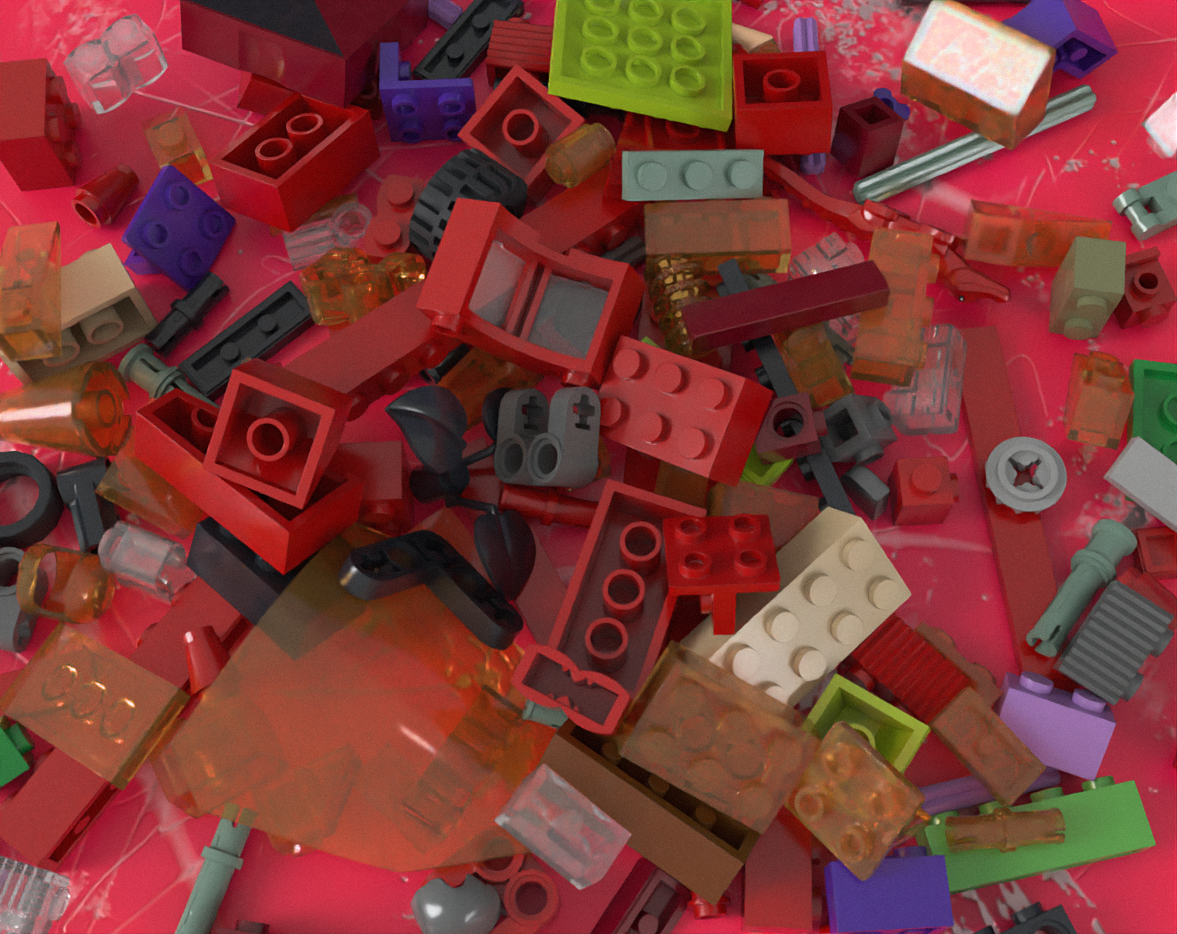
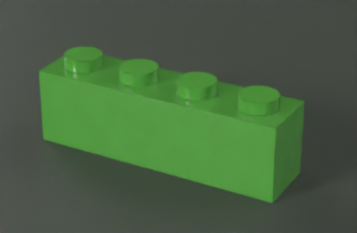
(1099, 826)

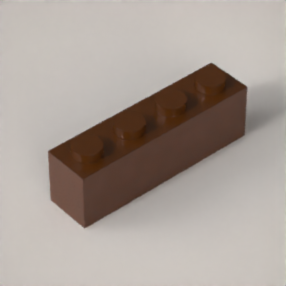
(666, 823)

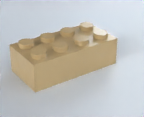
(828, 602)

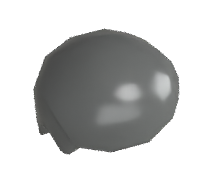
(458, 910)

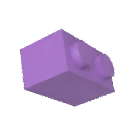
(1057, 725)

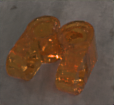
(349, 287)

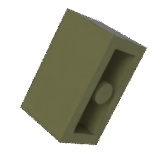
(1087, 287)

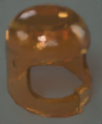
(80, 587)

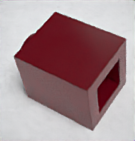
(866, 136)

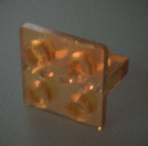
(856, 801)

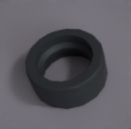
(48, 507)

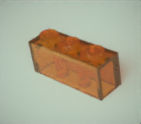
(719, 230)
(889, 336)

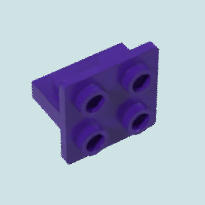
(176, 230)

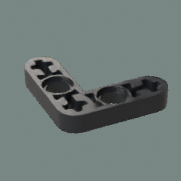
(431, 560)

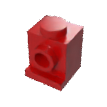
(1146, 291)

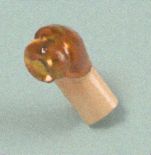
(754, 40)

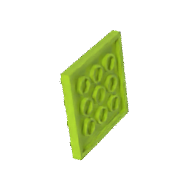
(646, 57)

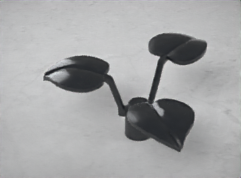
(434, 430)

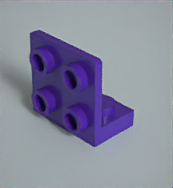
(422, 107)

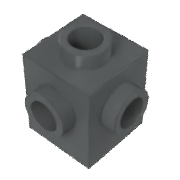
(857, 429)

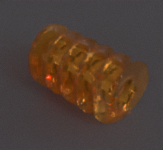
(671, 285)

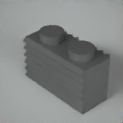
(1115, 643)

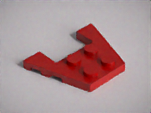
(650, 133)

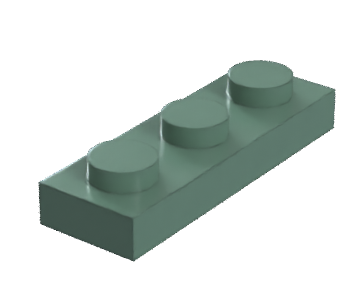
(692, 174)

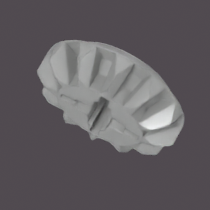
(1023, 453)

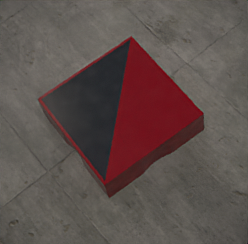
(303, 44)

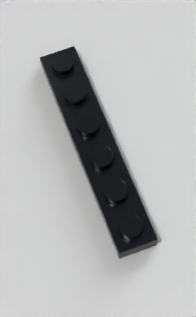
(776, 378)

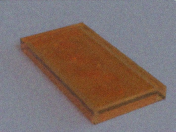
(93, 704)

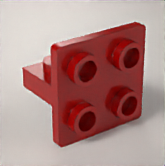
(719, 559)

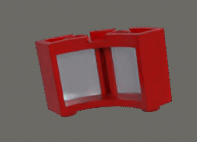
(526, 300)

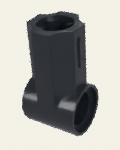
(90, 511)

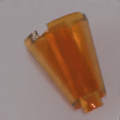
(69, 411)

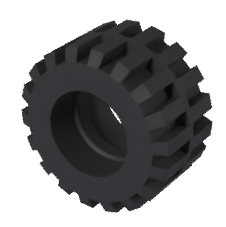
(463, 176)

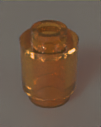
(579, 154)

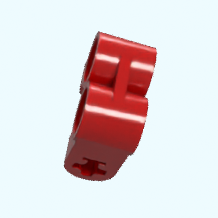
(509, 883)

